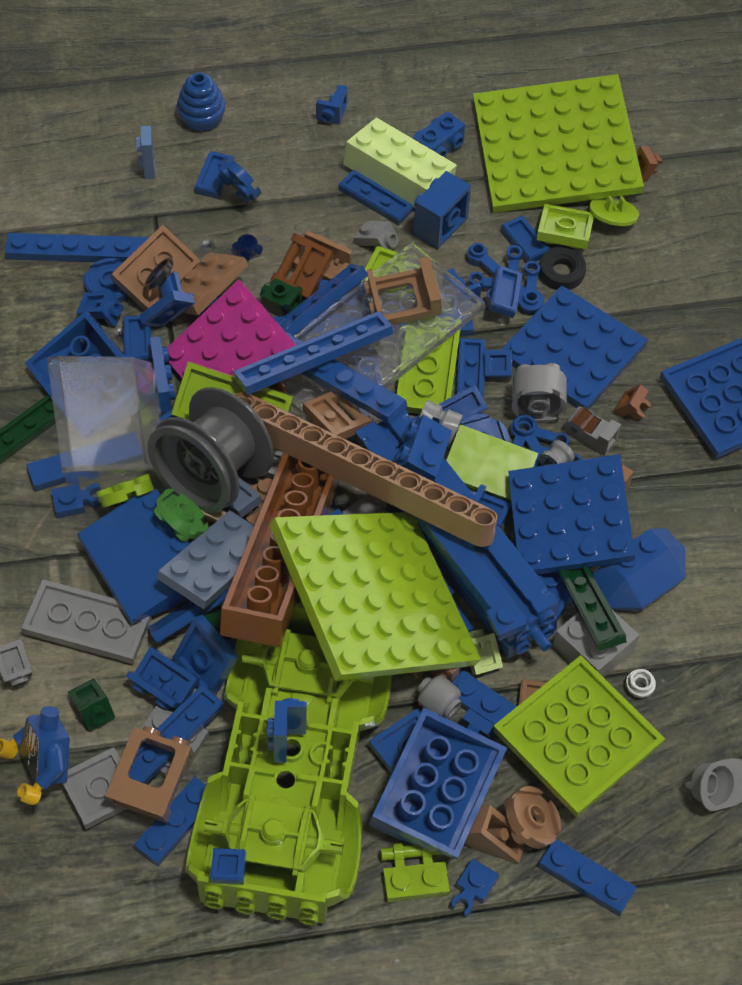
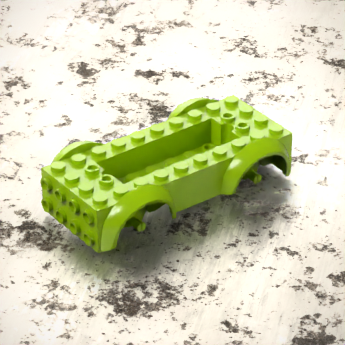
(299, 838)

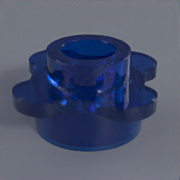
(247, 246)

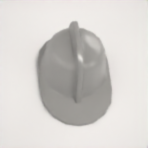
(717, 784)

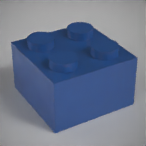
(441, 209)

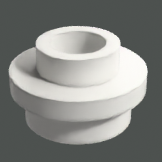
(643, 676)

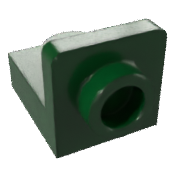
(92, 704)

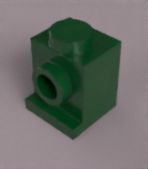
(280, 297)

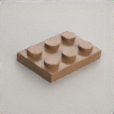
(136, 268)
(211, 278)

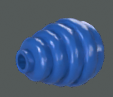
(200, 103)

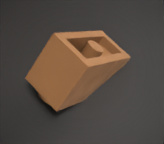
(493, 835)

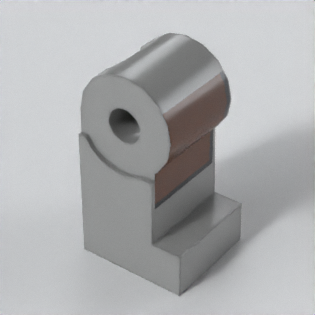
(592, 430)

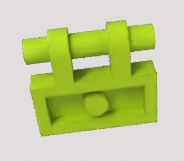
(413, 881)

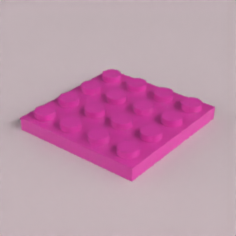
(229, 334)

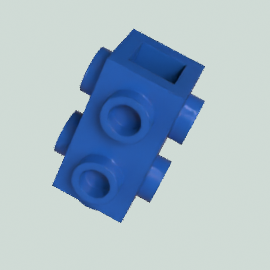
(442, 134)

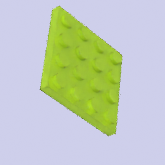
(578, 735)

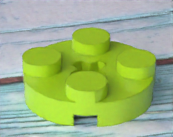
(125, 490)

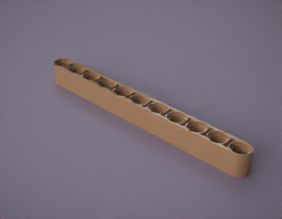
(376, 475)

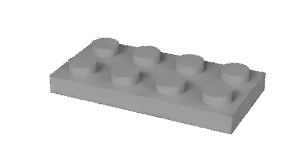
(84, 622)

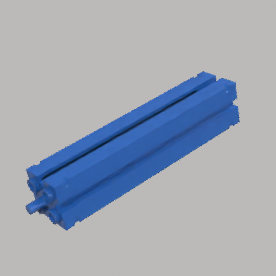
(479, 574)

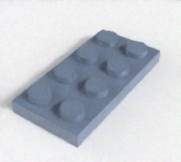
(209, 562)

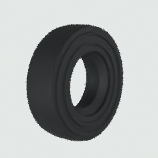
(565, 255)

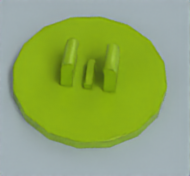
(614, 211)

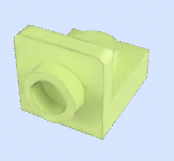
(487, 650)

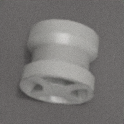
(557, 453)

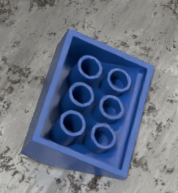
(79, 338)
(129, 552)
(438, 785)

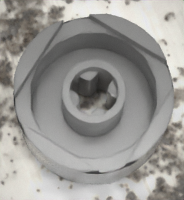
(539, 392)

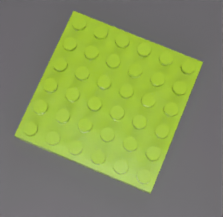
(557, 143)
(373, 594)

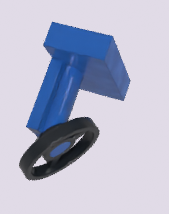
(172, 300)

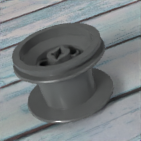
(211, 449)

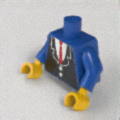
(44, 750)

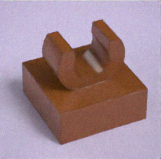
(648, 162)
(631, 401)

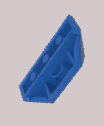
(654, 572)

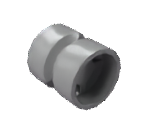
(449, 418)

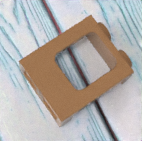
(424, 287)
(142, 797)

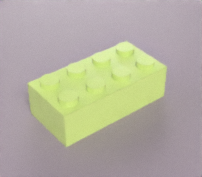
(394, 160)

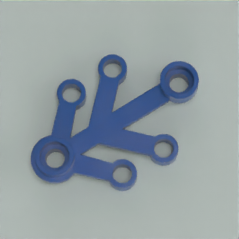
(481, 258)
(533, 434)

